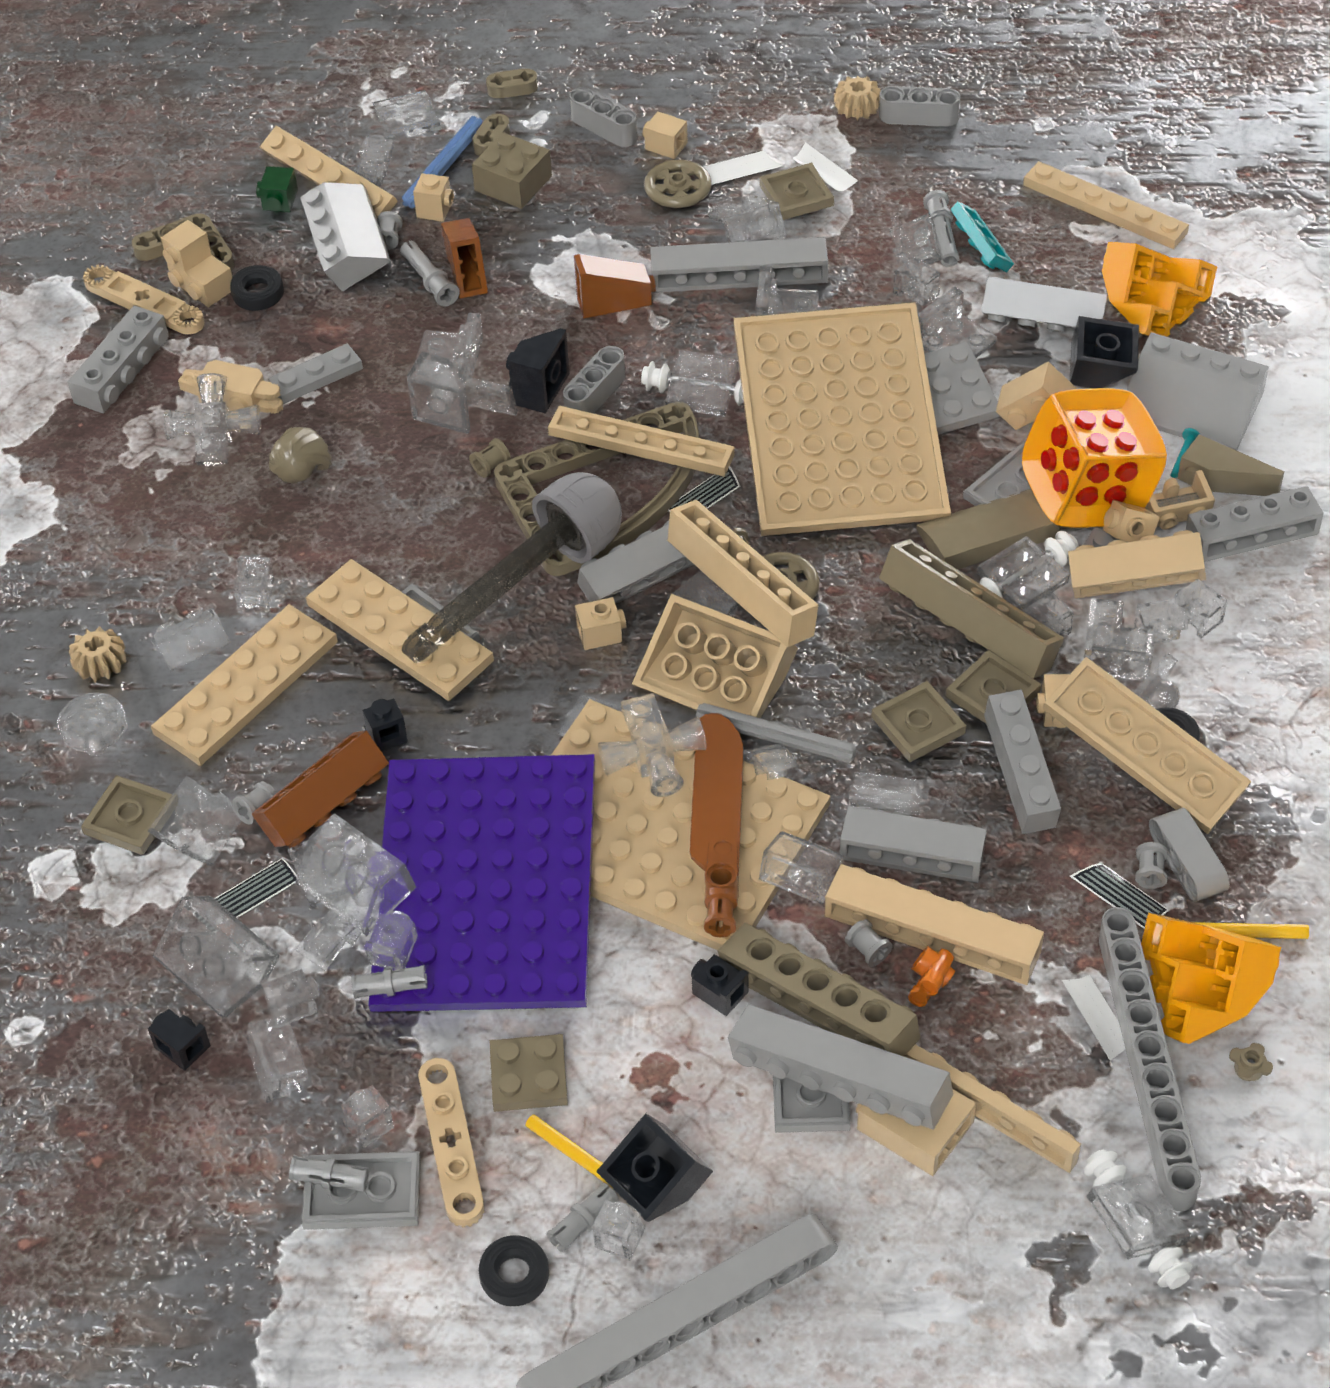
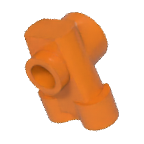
(934, 973)

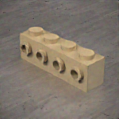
(1136, 564)

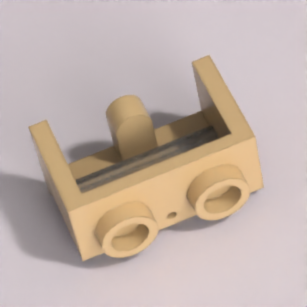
(1175, 503)

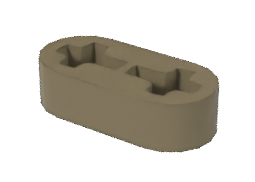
(512, 83)
(485, 133)

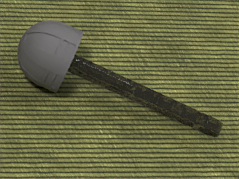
(575, 516)

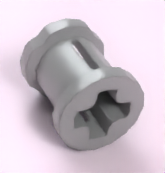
(389, 225)
(249, 803)
(1151, 865)
(868, 942)

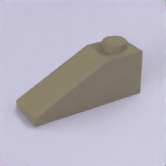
(1228, 469)

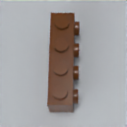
(321, 789)

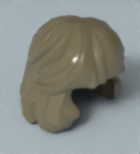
(297, 455)

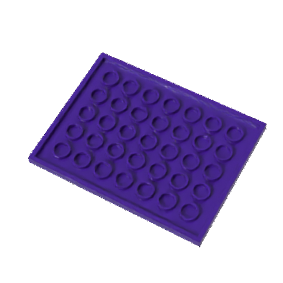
(497, 879)

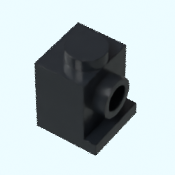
(381, 716)
(719, 984)
(178, 1038)

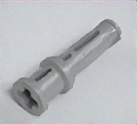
(942, 219)
(434, 279)

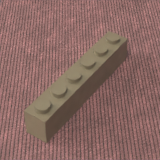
(971, 608)

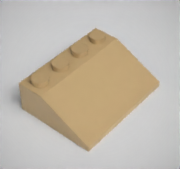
(713, 660)

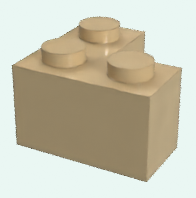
(193, 265)
(1025, 395)

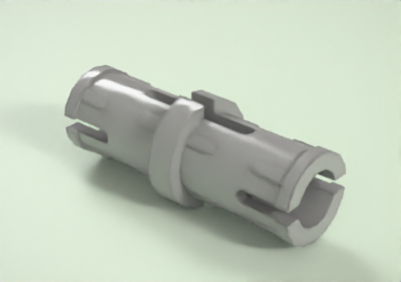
(389, 981)
(329, 1173)
(581, 1218)

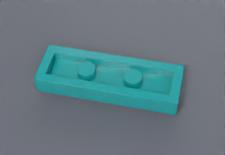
(981, 237)

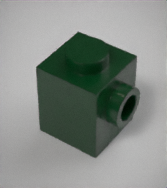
(277, 189)

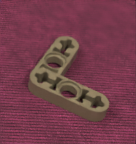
(147, 246)

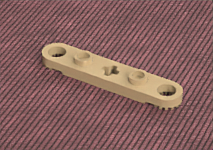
(127, 291)
(457, 1163)

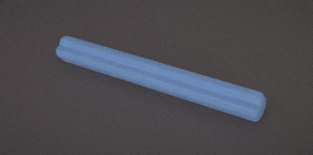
(447, 155)

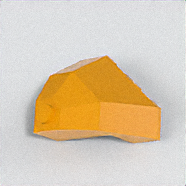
(1154, 287)
(1205, 975)

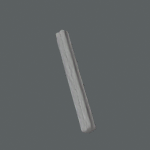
(784, 734)

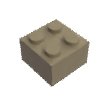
(512, 170)

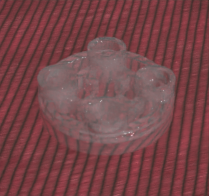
(92, 722)

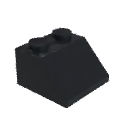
(1103, 352)
(539, 369)
(654, 1169)

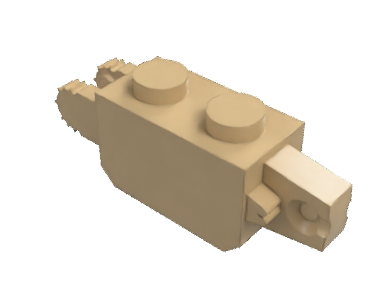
(243, 387)

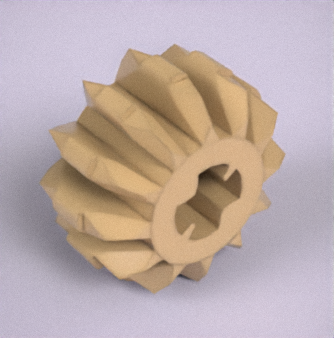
(857, 97)
(97, 654)

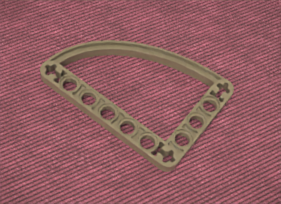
(582, 456)

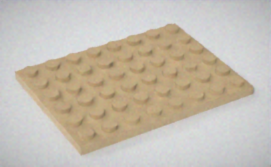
(840, 419)
(645, 839)

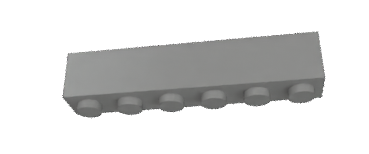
(738, 264)
(841, 1066)

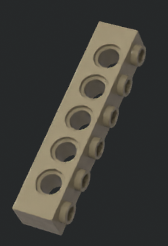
(819, 992)

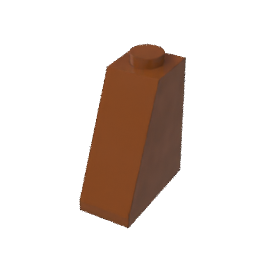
(465, 257)
(611, 285)

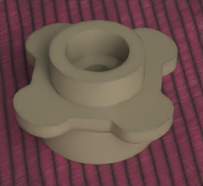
(1251, 1071)

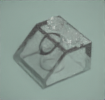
(438, 393)

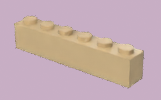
(742, 573)
(932, 921)

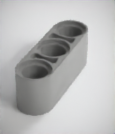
(919, 106)
(603, 116)
(596, 380)
(1189, 854)

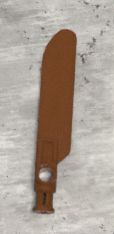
(718, 820)

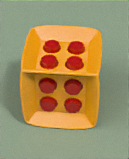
(1091, 452)

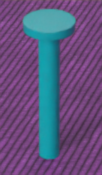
(1189, 435)

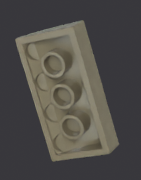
(986, 529)

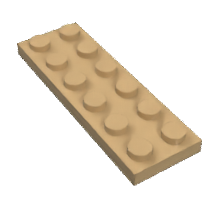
(386, 618)
(244, 684)
(1146, 744)

